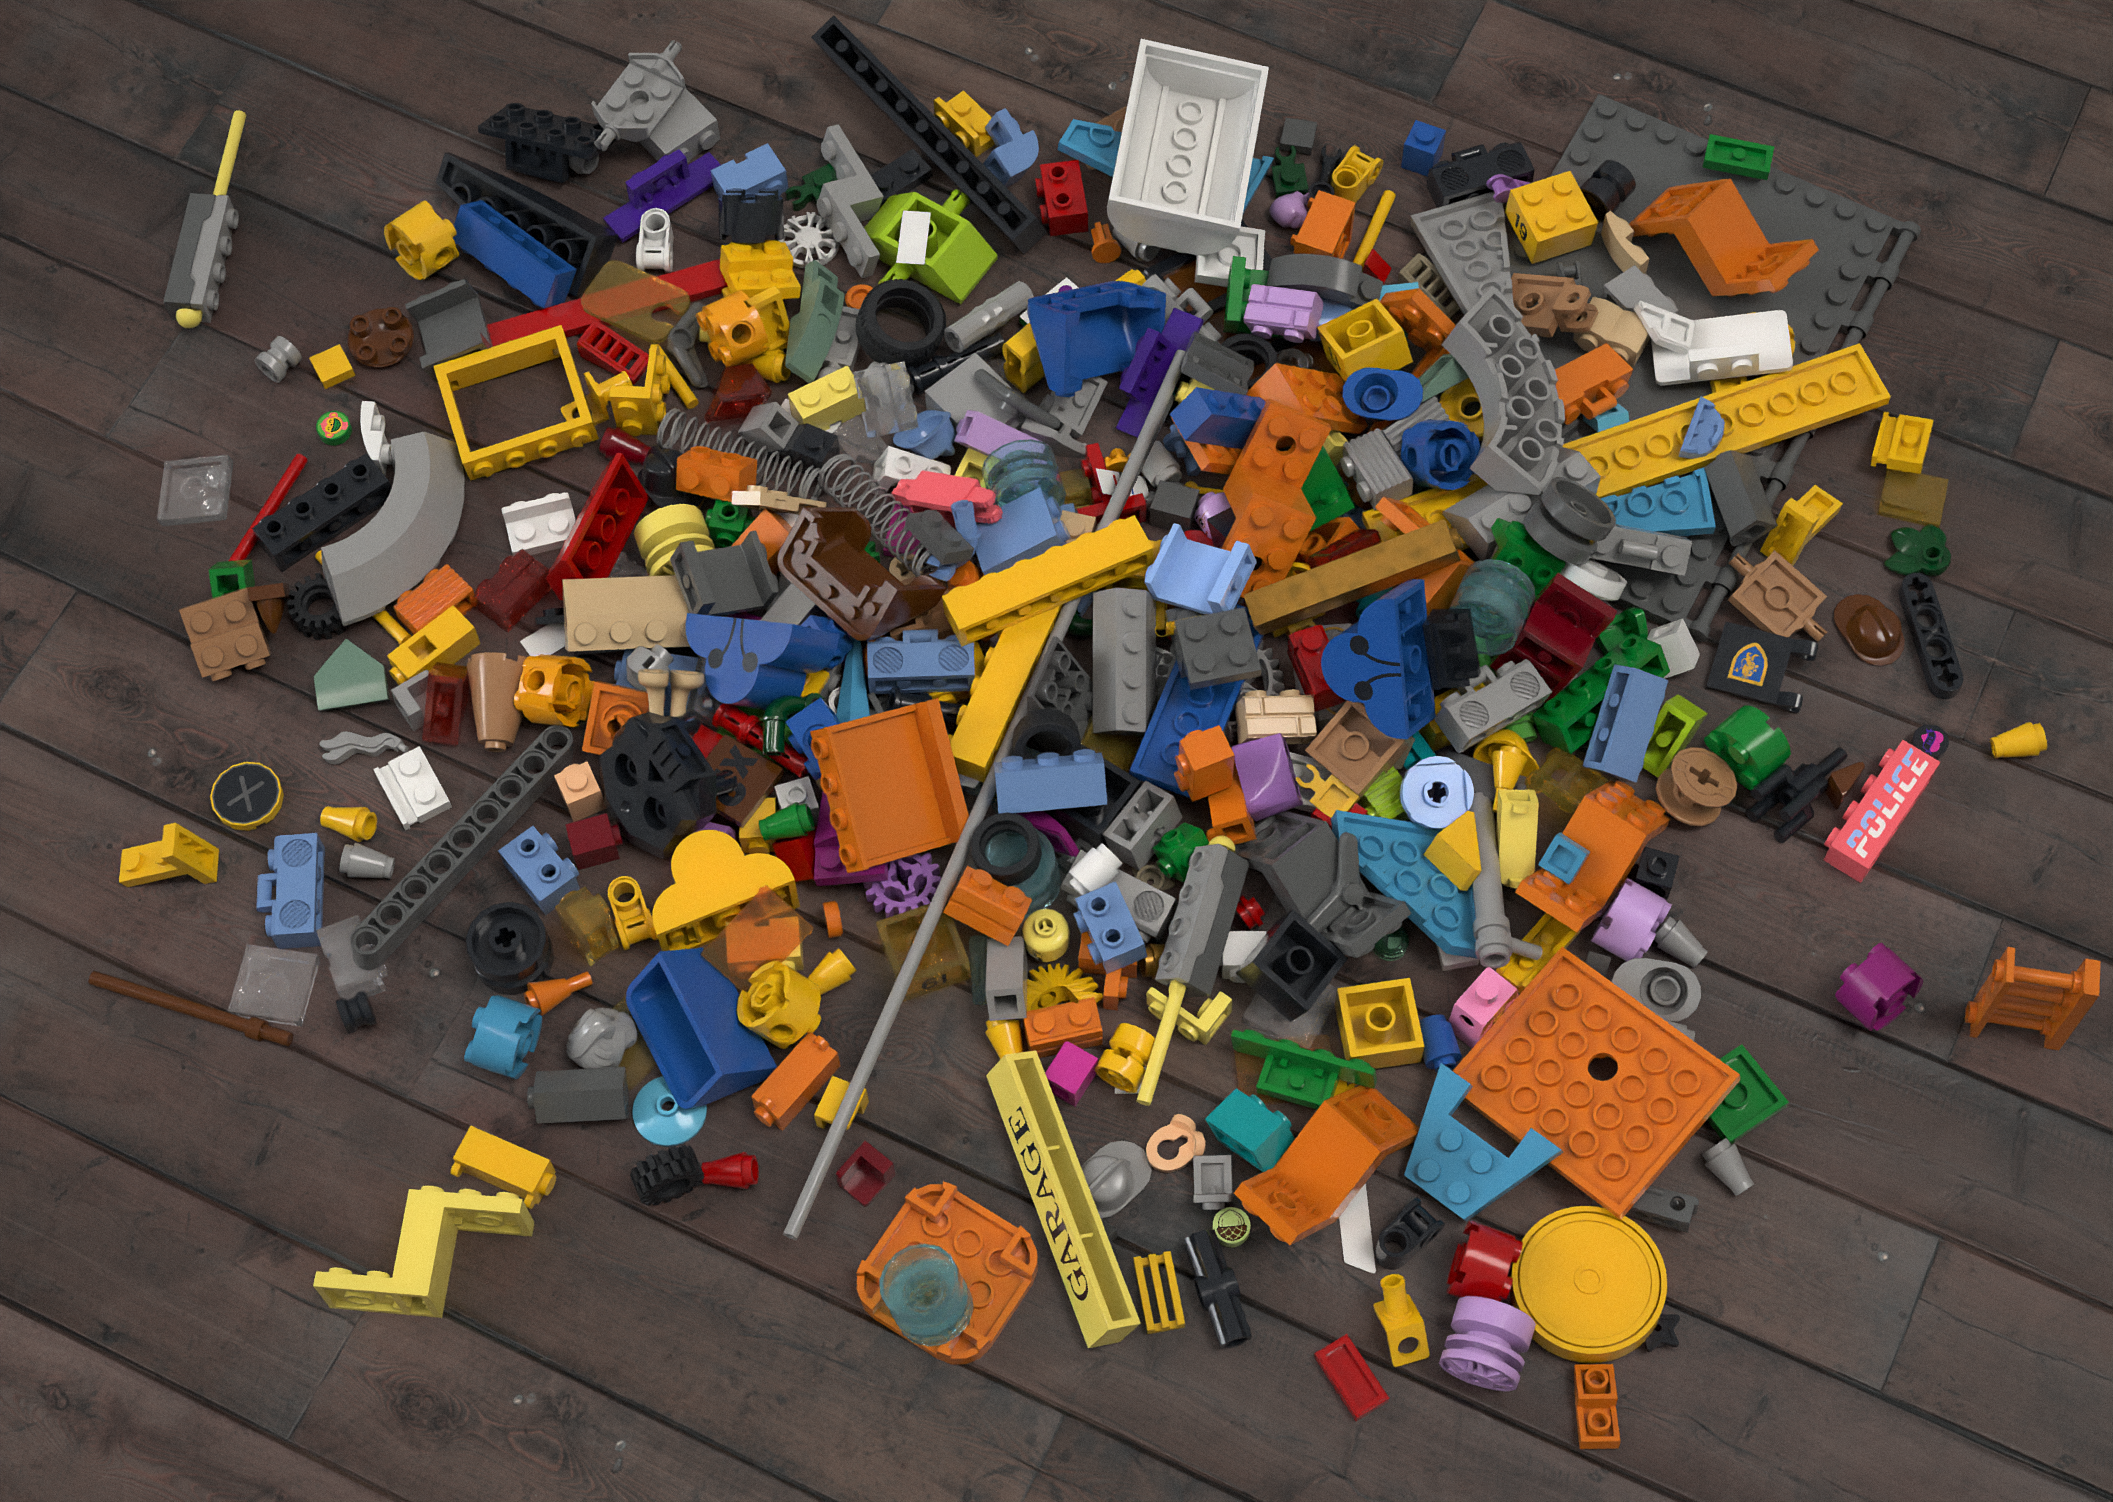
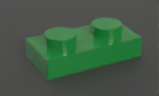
(1738, 157)

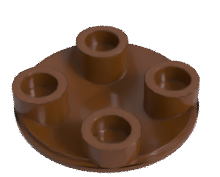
(380, 337)

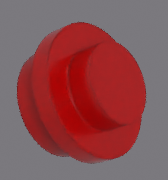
(1250, 912)

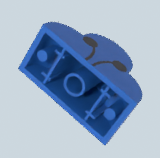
(757, 659)
(1386, 662)

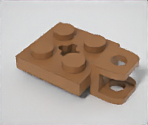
(1555, 305)

